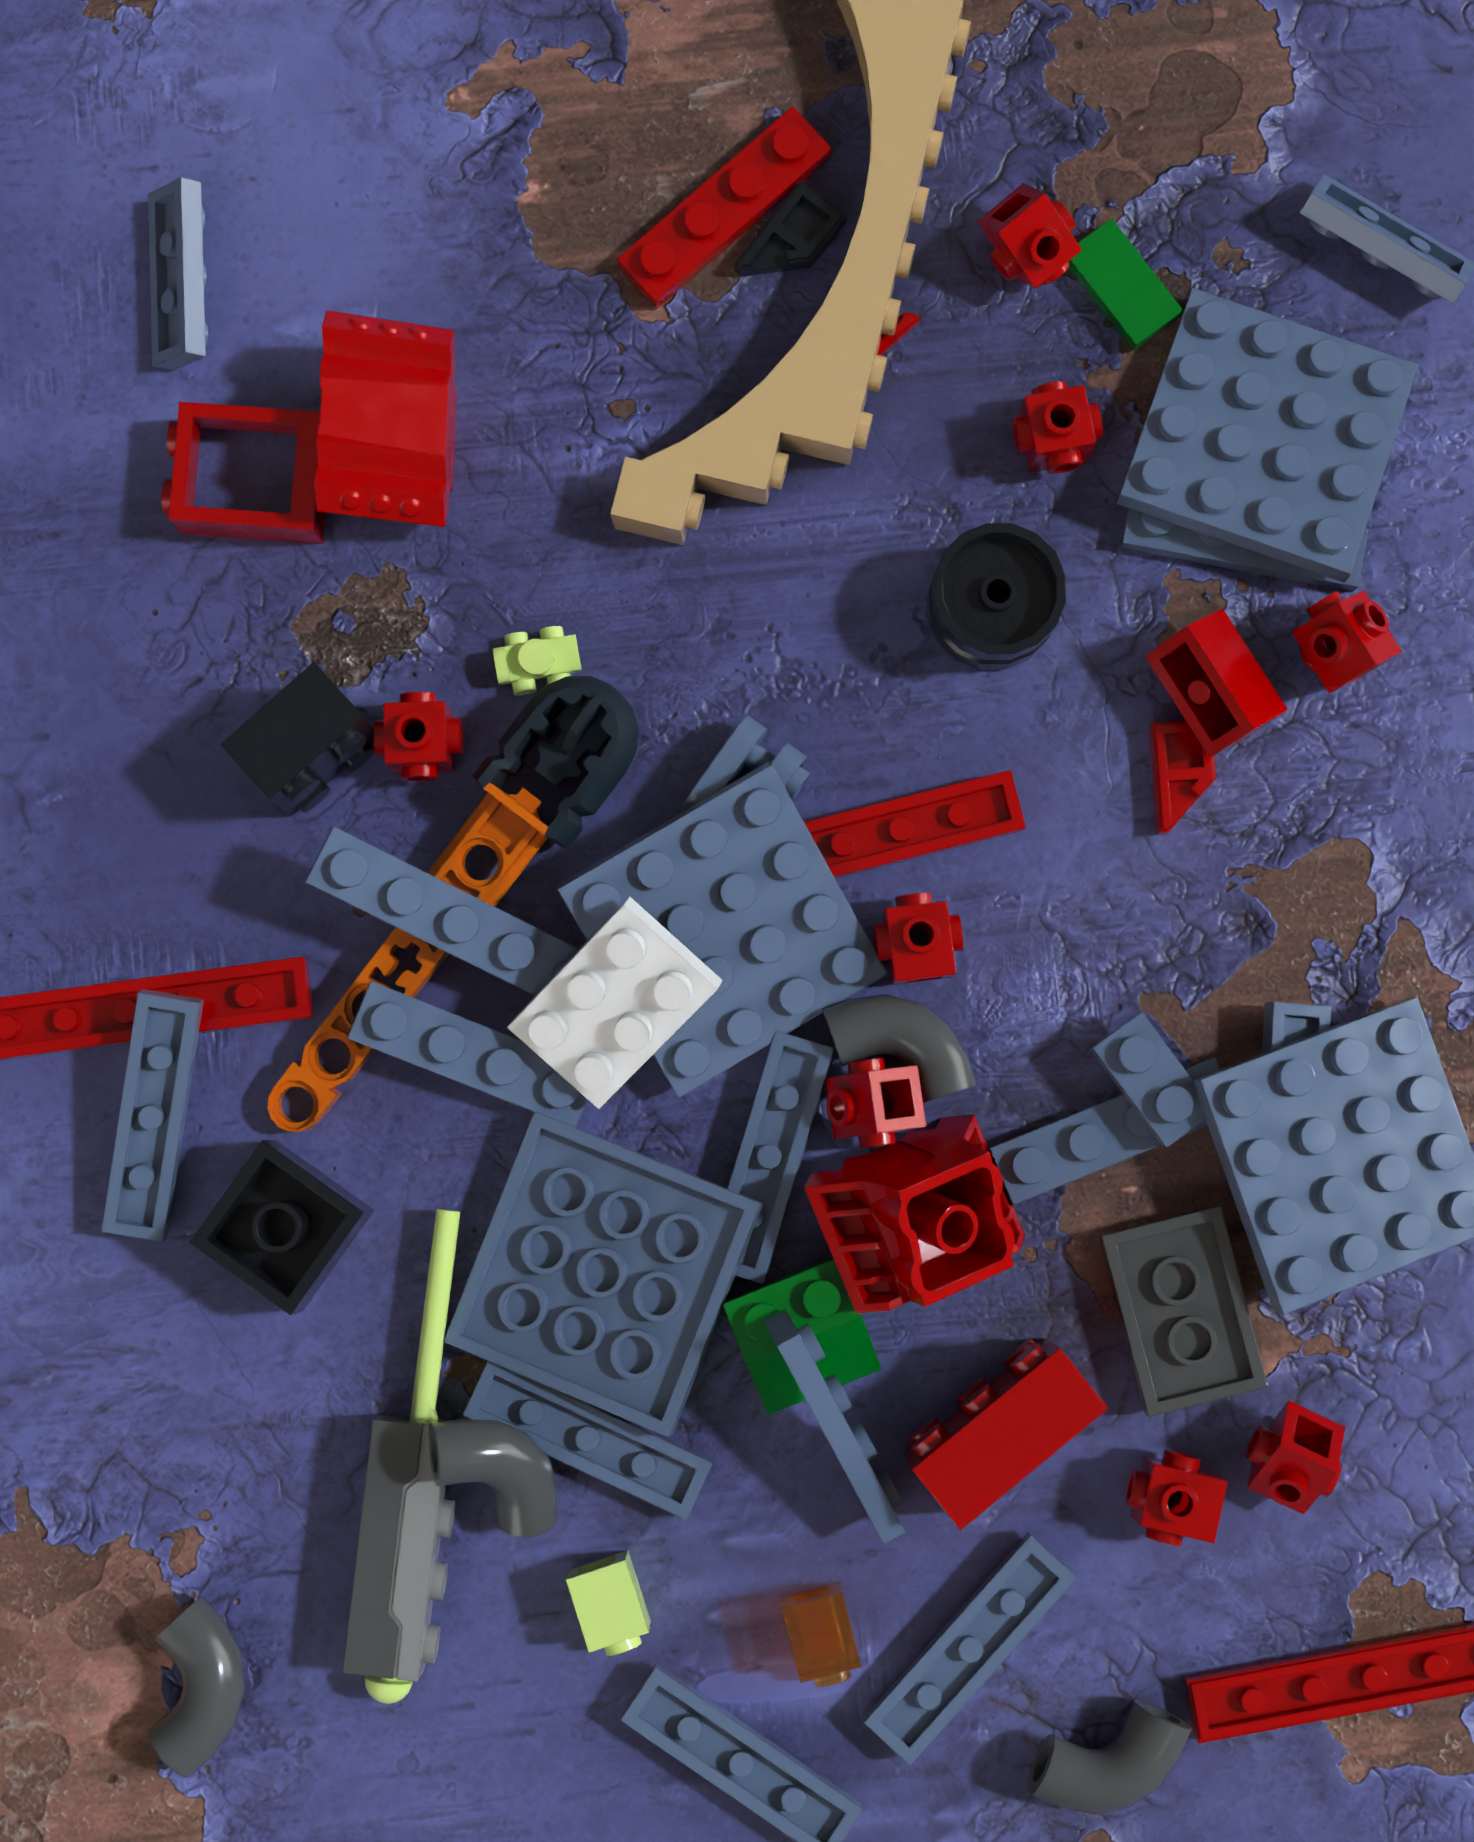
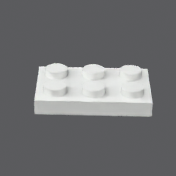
(615, 1003)

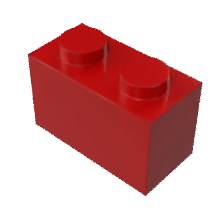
(1216, 682)

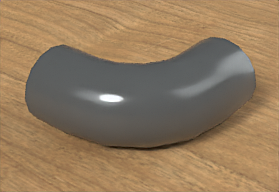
(901, 1031)
(504, 1460)
(210, 1693)
(1113, 1774)

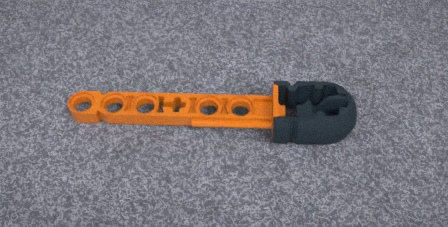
(511, 829)

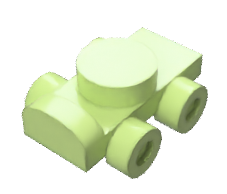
(527, 660)

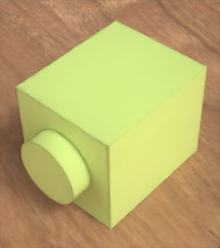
(609, 1604)

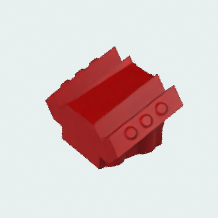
(386, 420)
(917, 1217)

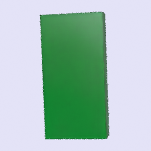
(1123, 285)

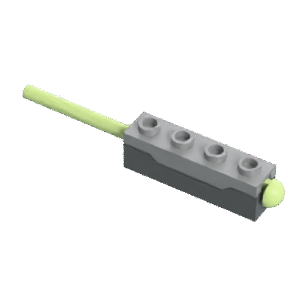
(404, 1514)

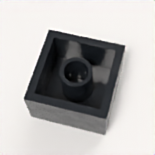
(302, 741)
(281, 1226)

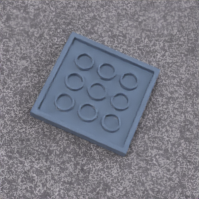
(1268, 435)
(753, 904)
(1343, 1154)
(603, 1273)

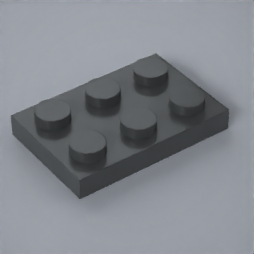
(1183, 1311)

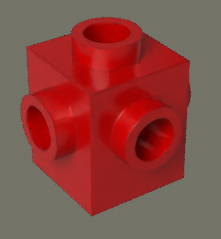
(1030, 237)
(1055, 447)
(1345, 639)
(432, 753)
(912, 962)
(874, 1102)
(1295, 1457)
(1192, 1513)

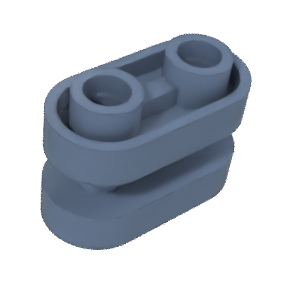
(744, 750)

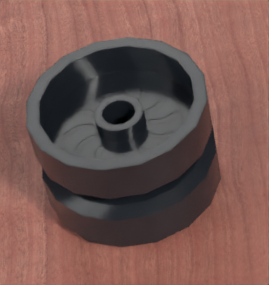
(1017, 568)

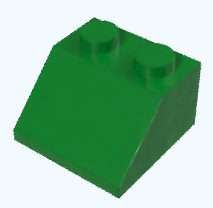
(811, 1297)

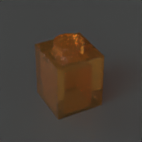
(821, 1635)

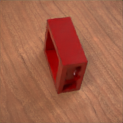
(303, 522)

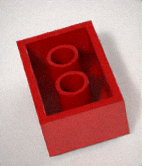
(1002, 1430)

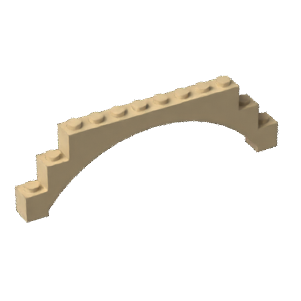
(820, 387)

